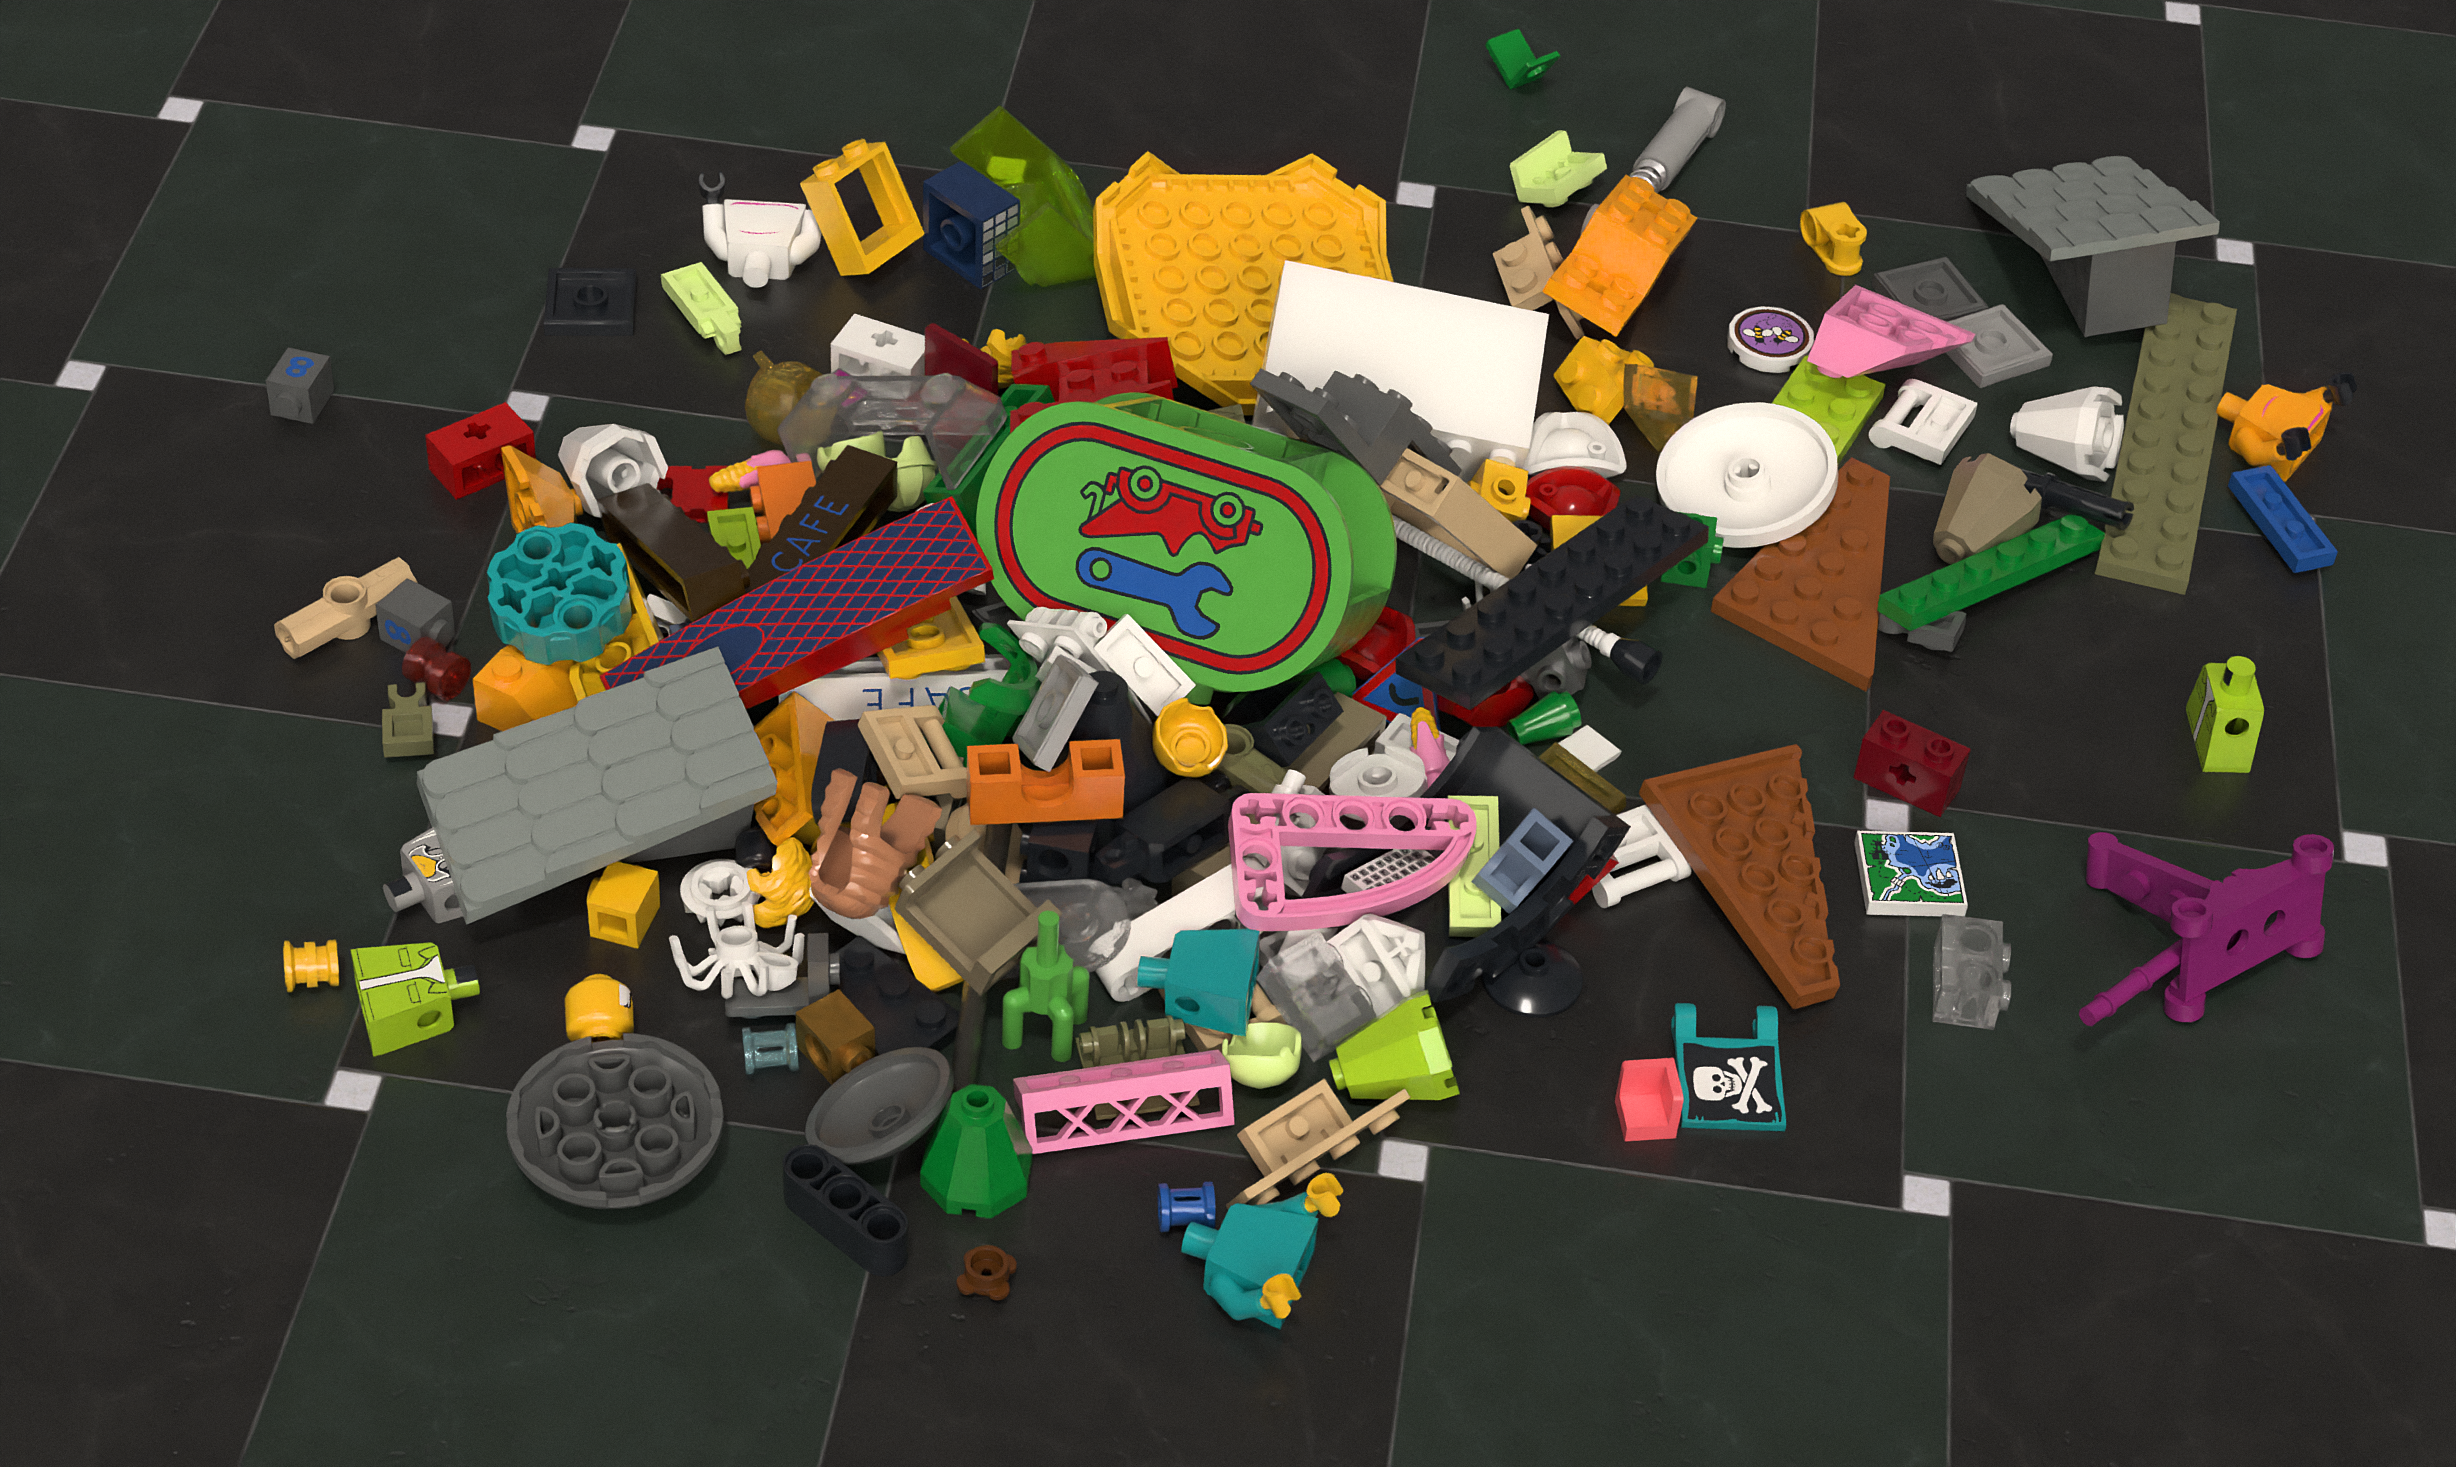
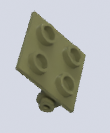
(1113, 1046)

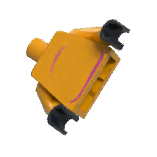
(2283, 425)

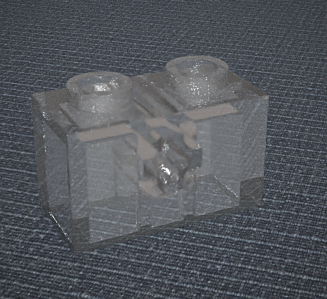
(1293, 986)

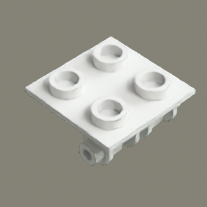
(1065, 628)

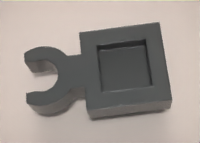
(1937, 635)

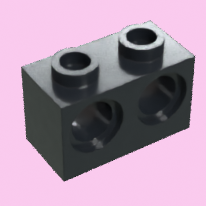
(1059, 851)

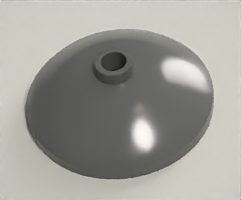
(881, 1105)

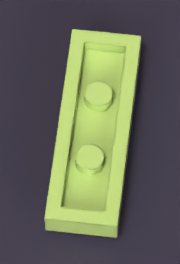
(1469, 907)

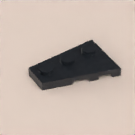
(894, 1000)

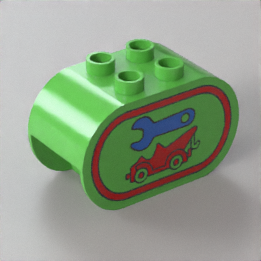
(1204, 529)

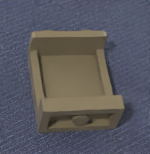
(970, 912)

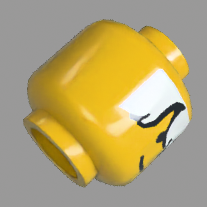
(598, 1009)

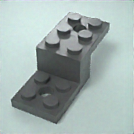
(1354, 420)

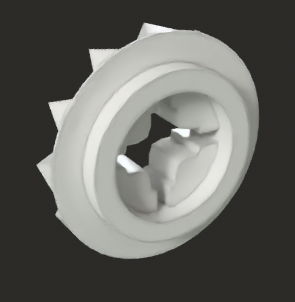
(716, 877)

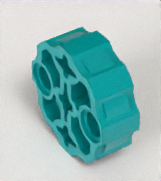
(554, 585)

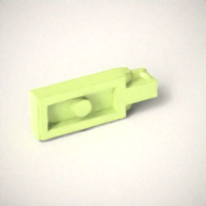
(704, 305)

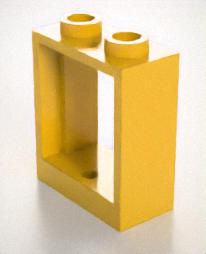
(890, 199)

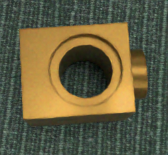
(834, 1035)

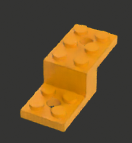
(1620, 254)

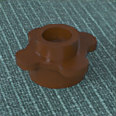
(986, 1260)

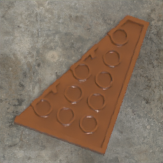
(1822, 584)
(1753, 849)

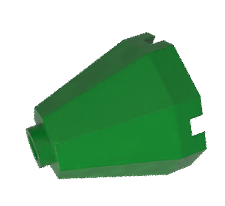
(976, 1155)

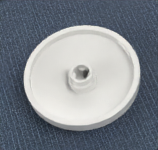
(1752, 468)

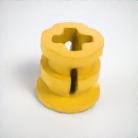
(310, 964)

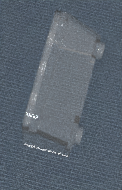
(943, 407)

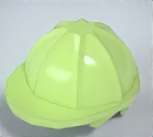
(914, 474)

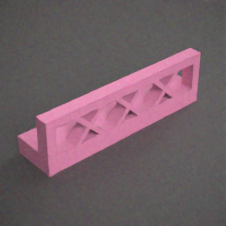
(1123, 1082)

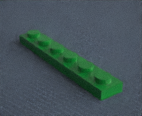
(1990, 572)

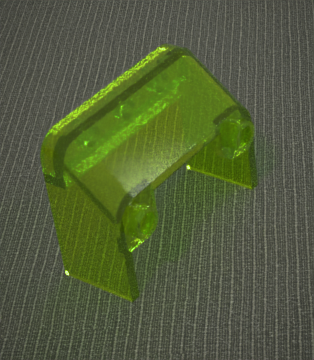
(1055, 212)

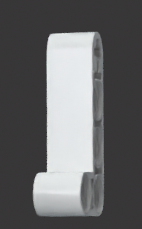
(1200, 907)

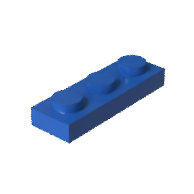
(2282, 519)

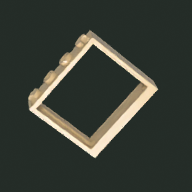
(1455, 514)

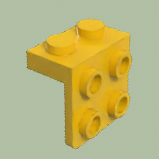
(1595, 376)

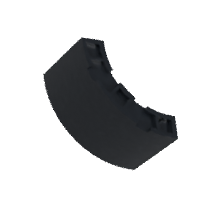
(1494, 765)

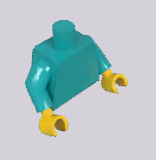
(1263, 1251)

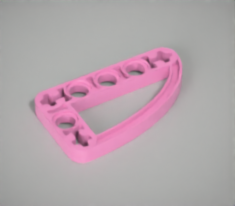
(1330, 832)

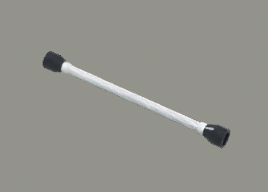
(1630, 656)

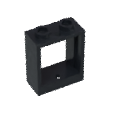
(1281, 714)

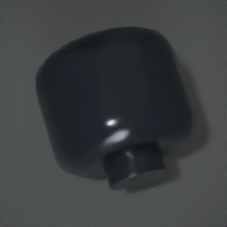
(754, 850)

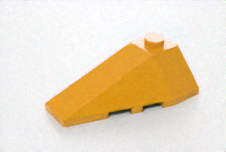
(792, 746)

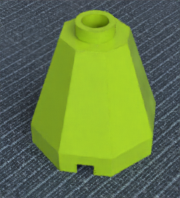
(1397, 1053)

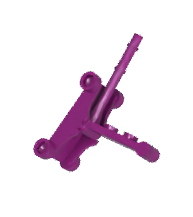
(2216, 920)

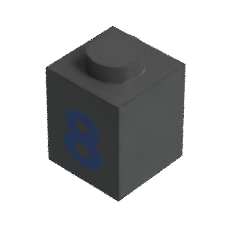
(300, 385)
(414, 613)

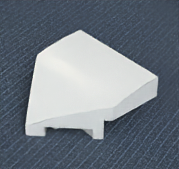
(1383, 959)

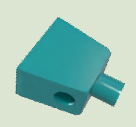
(1207, 978)

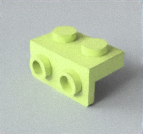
(1553, 171)

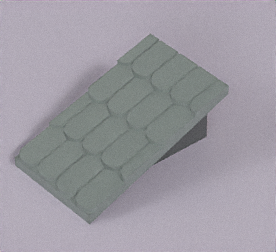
(2101, 233)
(616, 778)

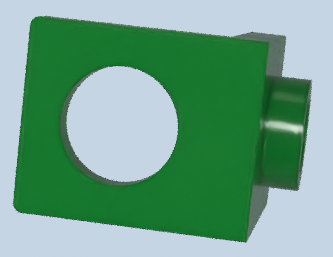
(1517, 60)

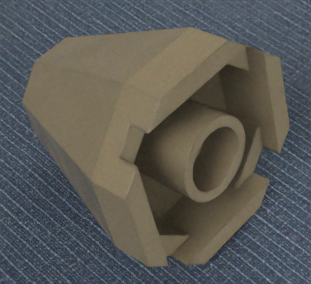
(1984, 508)

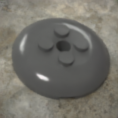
(615, 1121)

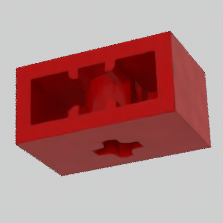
(469, 451)

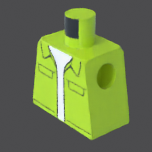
(2226, 715)
(408, 993)

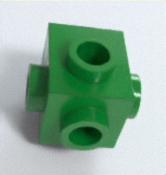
(1697, 571)

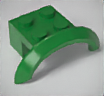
(992, 706)

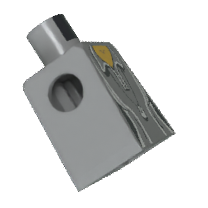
(424, 880)

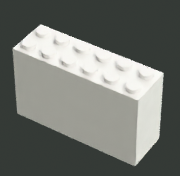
(1455, 357)

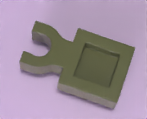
(407, 724)

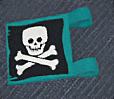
(1729, 1079)

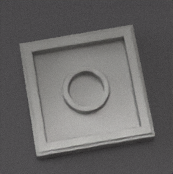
(1999, 348)
(1054, 712)

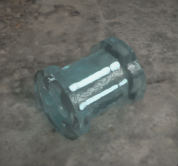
(754, 1040)

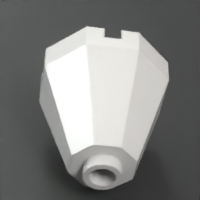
(2073, 430)
(610, 460)

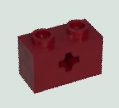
(1911, 763)

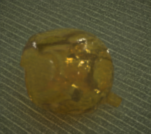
(775, 393)

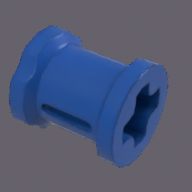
(1185, 1205)

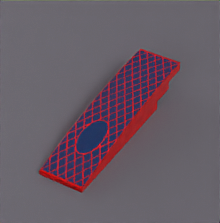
(831, 607)

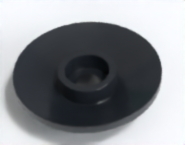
(1538, 984)

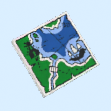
(1910, 873)

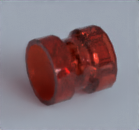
(440, 670)

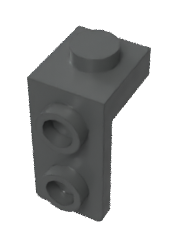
(822, 972)

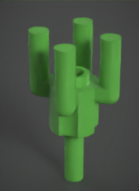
(1049, 988)

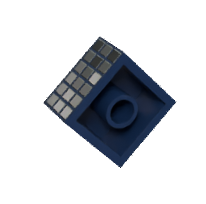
(966, 220)

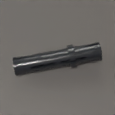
(2079, 500)

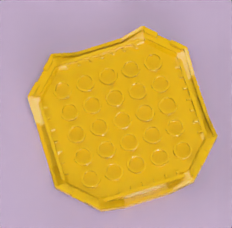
(1208, 256)

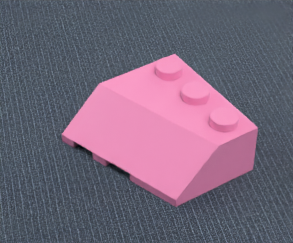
(1879, 334)

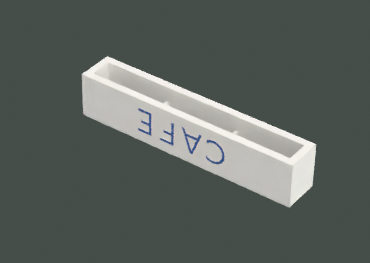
(868, 687)

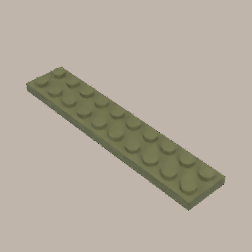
(2168, 445)

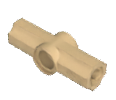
(342, 611)

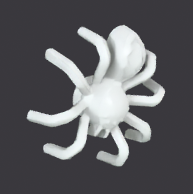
(739, 953)

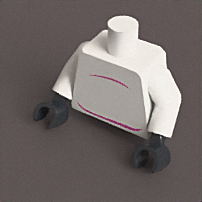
(758, 236)

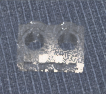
(1970, 971)

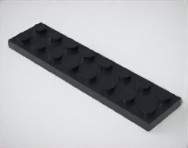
(1551, 601)

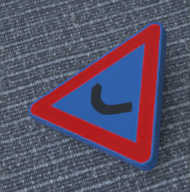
(1394, 694)

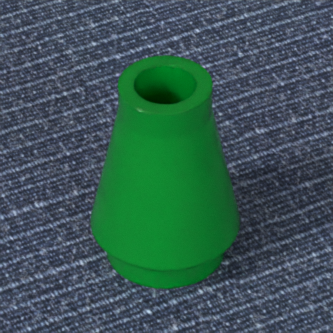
(1547, 719)

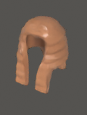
(862, 865)

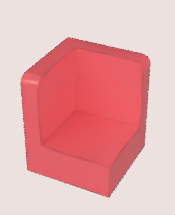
(1649, 1099)

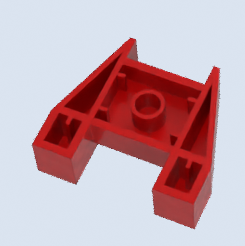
(1093, 370)

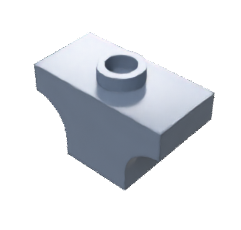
(1522, 860)

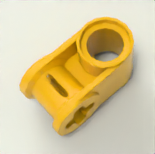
(1834, 237)

